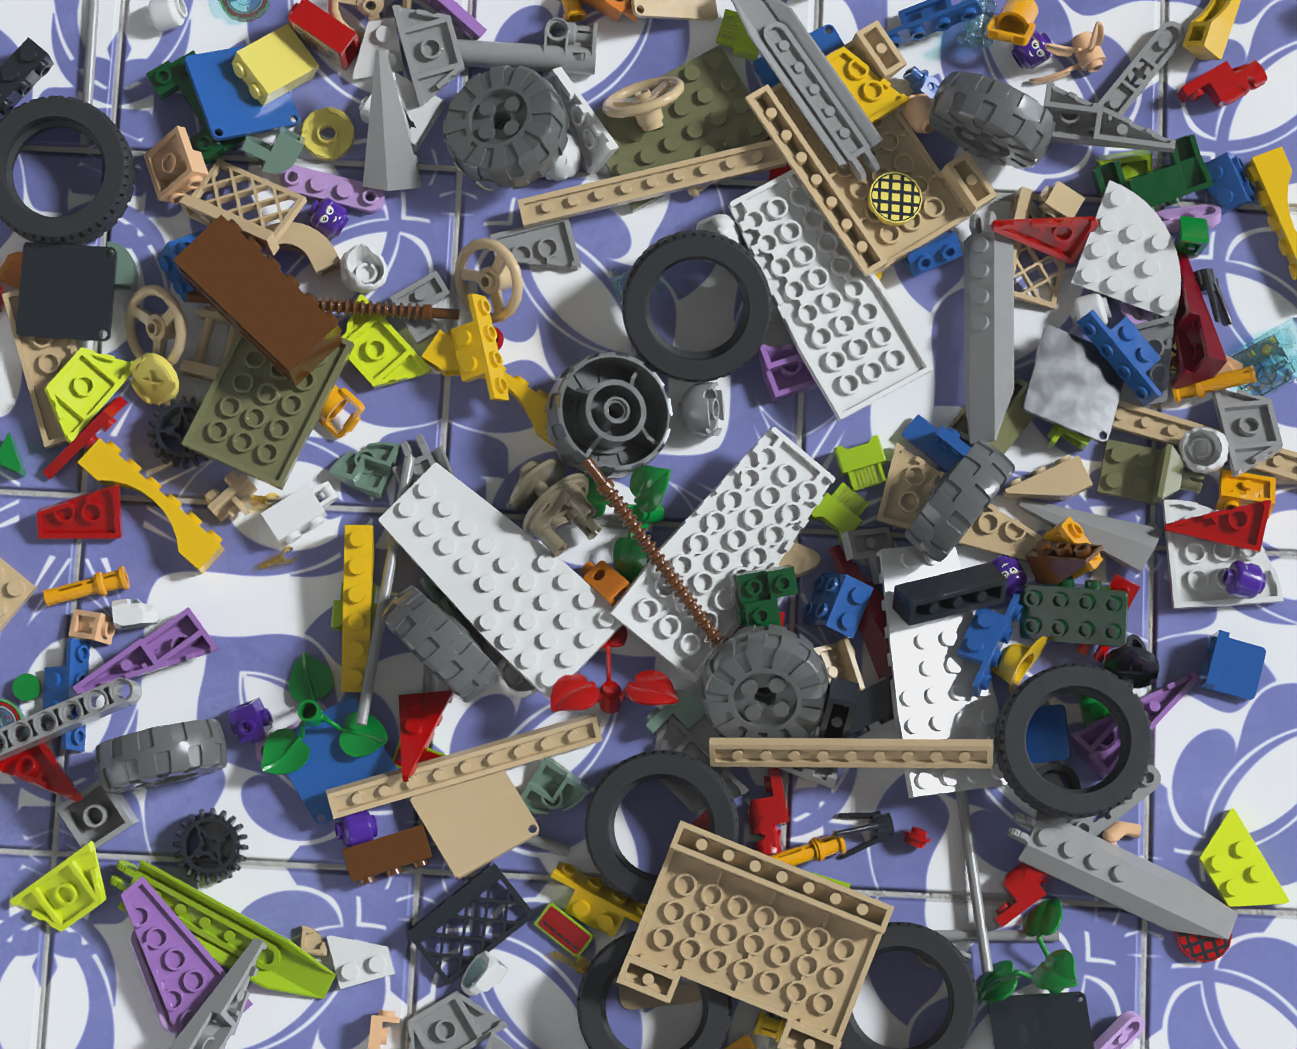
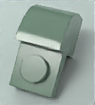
(279, 155)
(126, 268)
(687, 711)

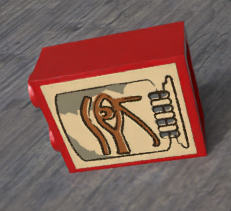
(324, 33)

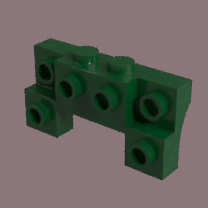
(174, 77)
(1164, 184)
(758, 594)

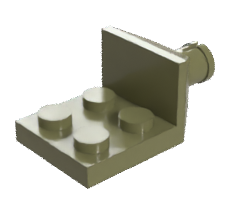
(1144, 473)

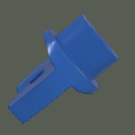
(921, 81)

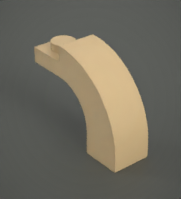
(310, 244)

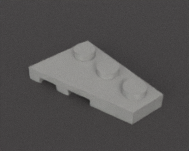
(542, 244)
(1160, 336)

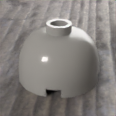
(702, 409)

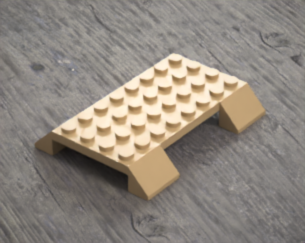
(946, 194)
(756, 936)

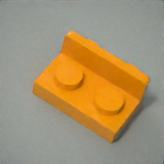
(1244, 490)
(1073, 533)

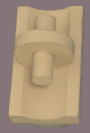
(233, 498)

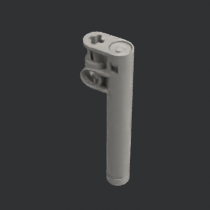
(572, 51)

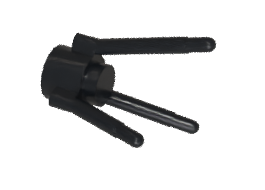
(1208, 285)
(878, 825)

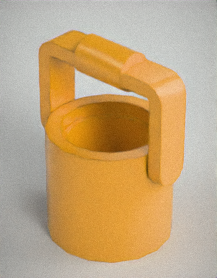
(1014, 22)
(334, 405)

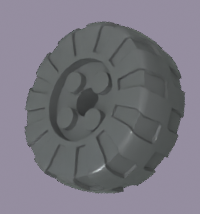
(991, 119)
(506, 127)
(581, 418)
(959, 500)
(439, 643)
(764, 684)
(161, 756)

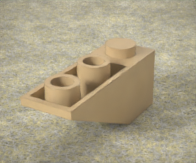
(1057, 483)

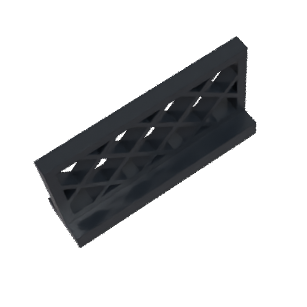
(455, 903)

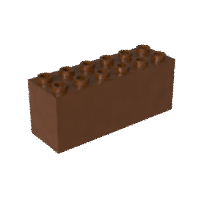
(259, 299)

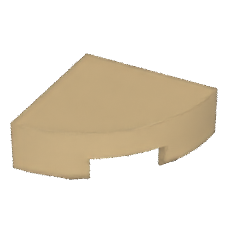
(312, 942)

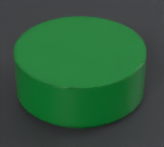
(27, 687)

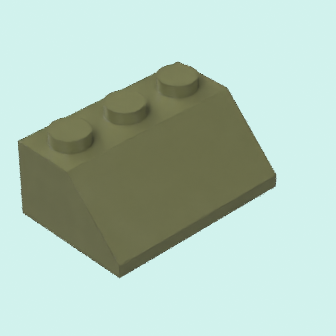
(1012, 425)

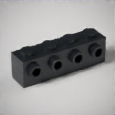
(21, 73)
(949, 593)

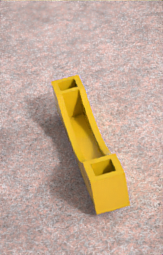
(1211, 29)
(1271, 177)
(442, 358)
(193, 542)
(357, 604)

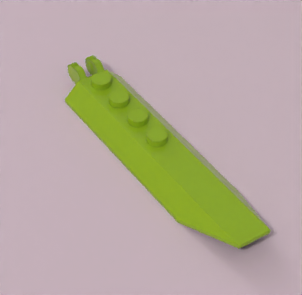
(229, 933)

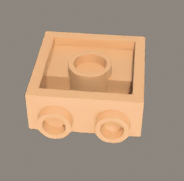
(175, 166)

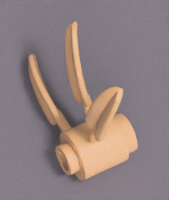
(1086, 50)

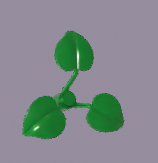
(648, 487)
(285, 750)
(1052, 975)

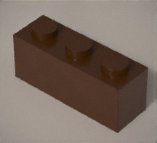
(388, 855)

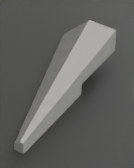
(1094, 125)
(389, 152)
(1122, 540)

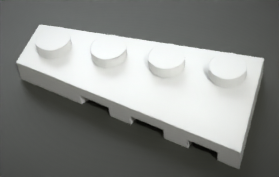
(593, 138)

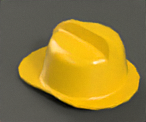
(1017, 661)

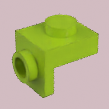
(1076, 439)

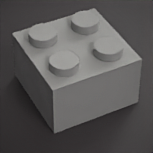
(97, 816)

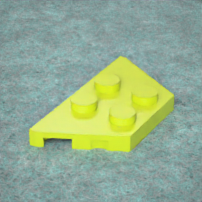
(381, 351)
(84, 388)
(1239, 867)
(66, 890)

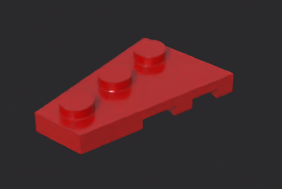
(83, 517)

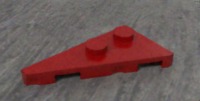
(1057, 237)
(87, 437)
(1235, 527)
(418, 720)
(41, 769)

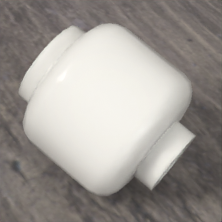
(166, 14)
(1088, 302)

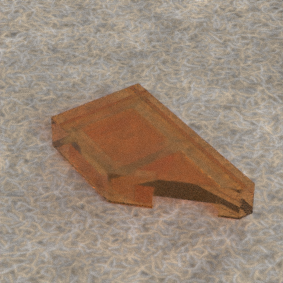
(11, 270)

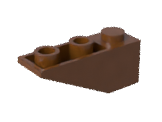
(1056, 561)

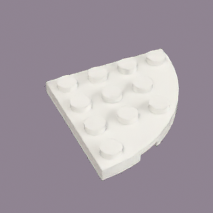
(1130, 255)
(1198, 565)

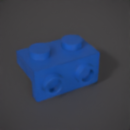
(1229, 184)
(933, 254)

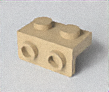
(841, 662)

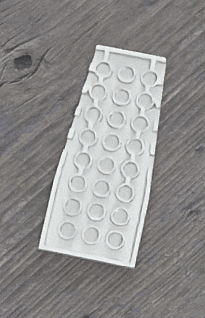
(833, 313)
(735, 529)
(501, 579)
(931, 683)

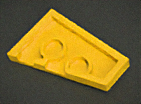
(870, 91)

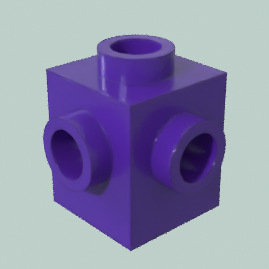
(250, 721)

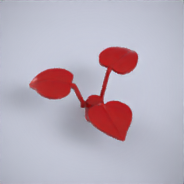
(577, 694)

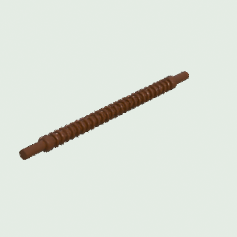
(426, 312)
(606, 488)

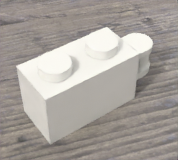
(299, 512)

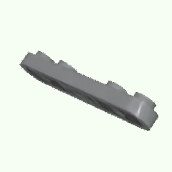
(1154, 56)
(1148, 785)

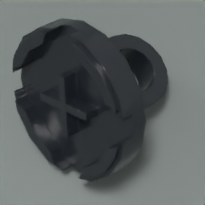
(1133, 663)

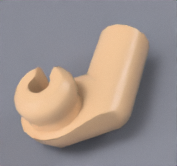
(1120, 829)

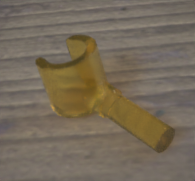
(263, 499)
(278, 559)
(579, 965)

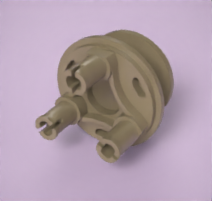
(553, 502)

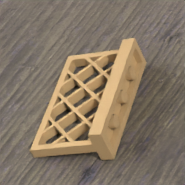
(1021, 209)
(206, 211)

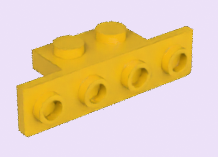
(478, 349)
(596, 902)

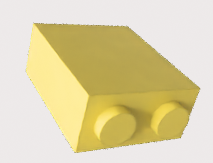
(274, 65)

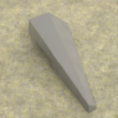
(224, 1007)

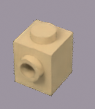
(1059, 201)

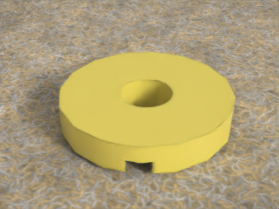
(328, 149)

